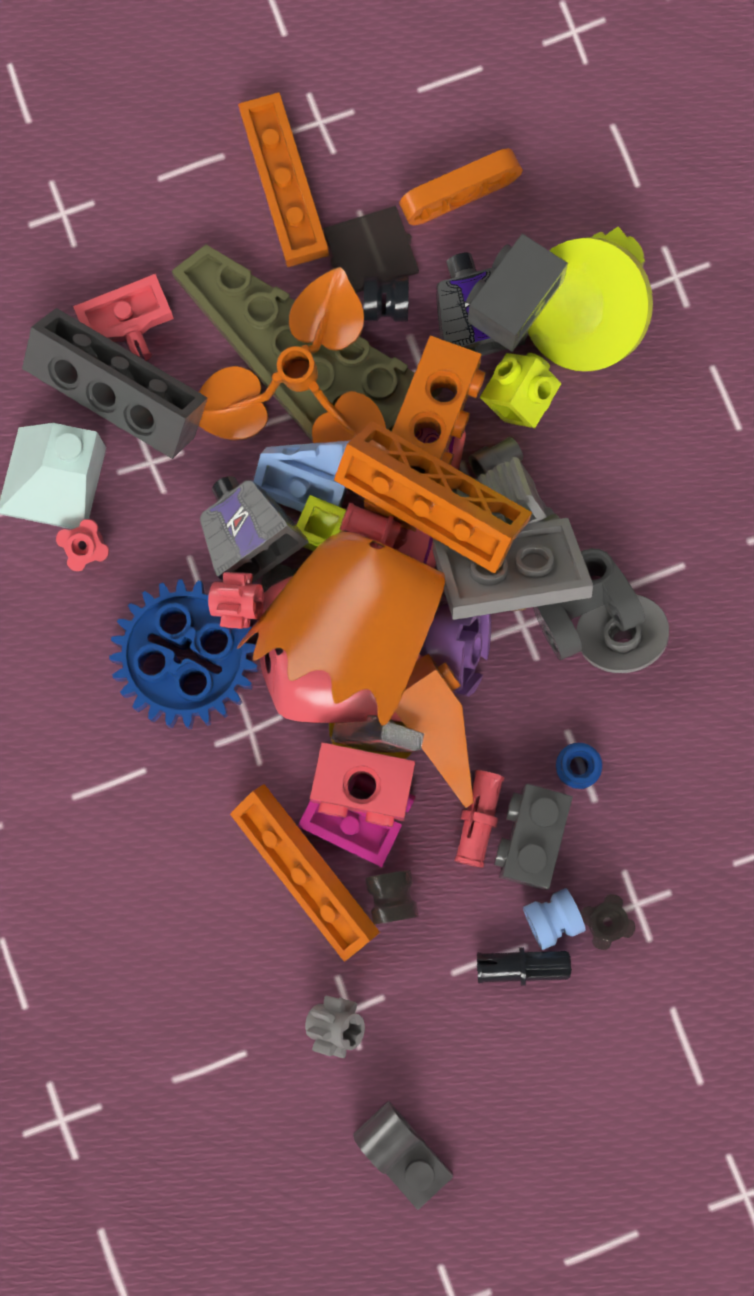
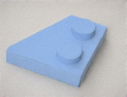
(301, 470)

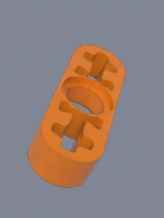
(460, 186)

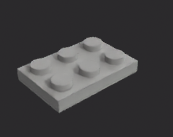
(537, 571)

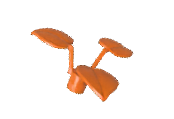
(321, 315)

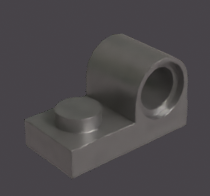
(402, 1155)

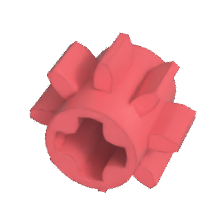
(236, 600)

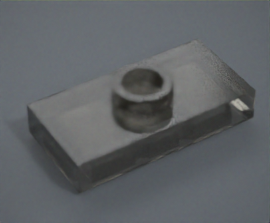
(375, 738)

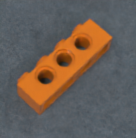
(439, 367)

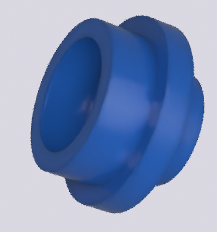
(584, 752)

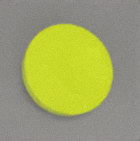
(598, 308)

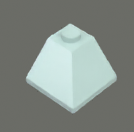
(53, 474)

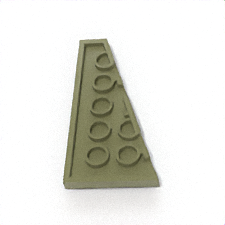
(257, 327)

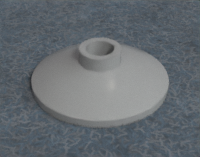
(600, 637)

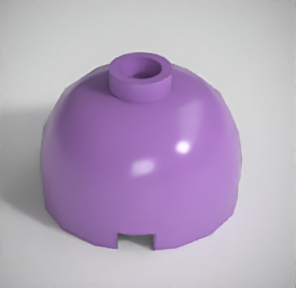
(459, 645)

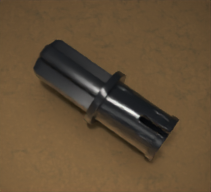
(523, 966)

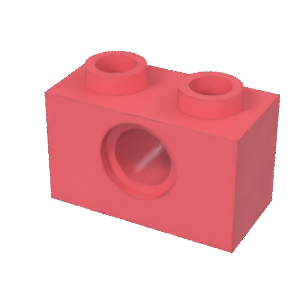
(340, 764)

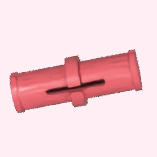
(479, 819)

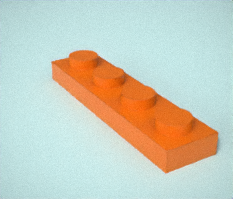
(283, 180)
(304, 872)

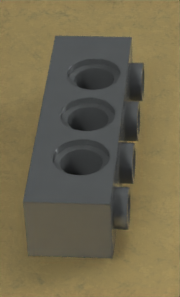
(113, 382)

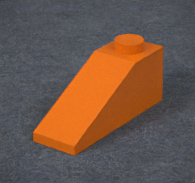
(435, 710)

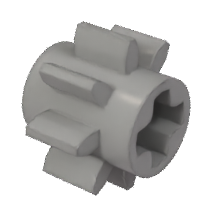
(335, 1026)

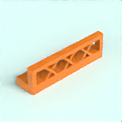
(427, 499)

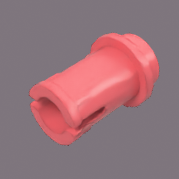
(370, 525)

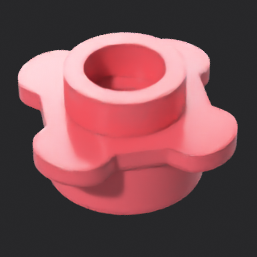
(91, 536)

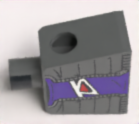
(454, 310)
(248, 529)

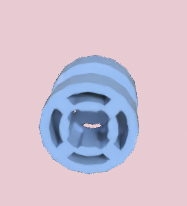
(554, 918)

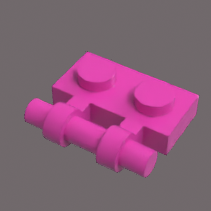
(353, 833)

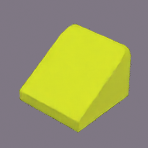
(319, 521)

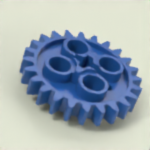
(166, 689)

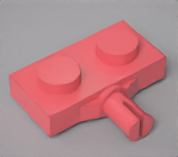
(127, 313)

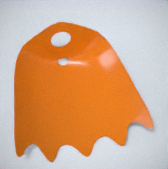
(355, 617)

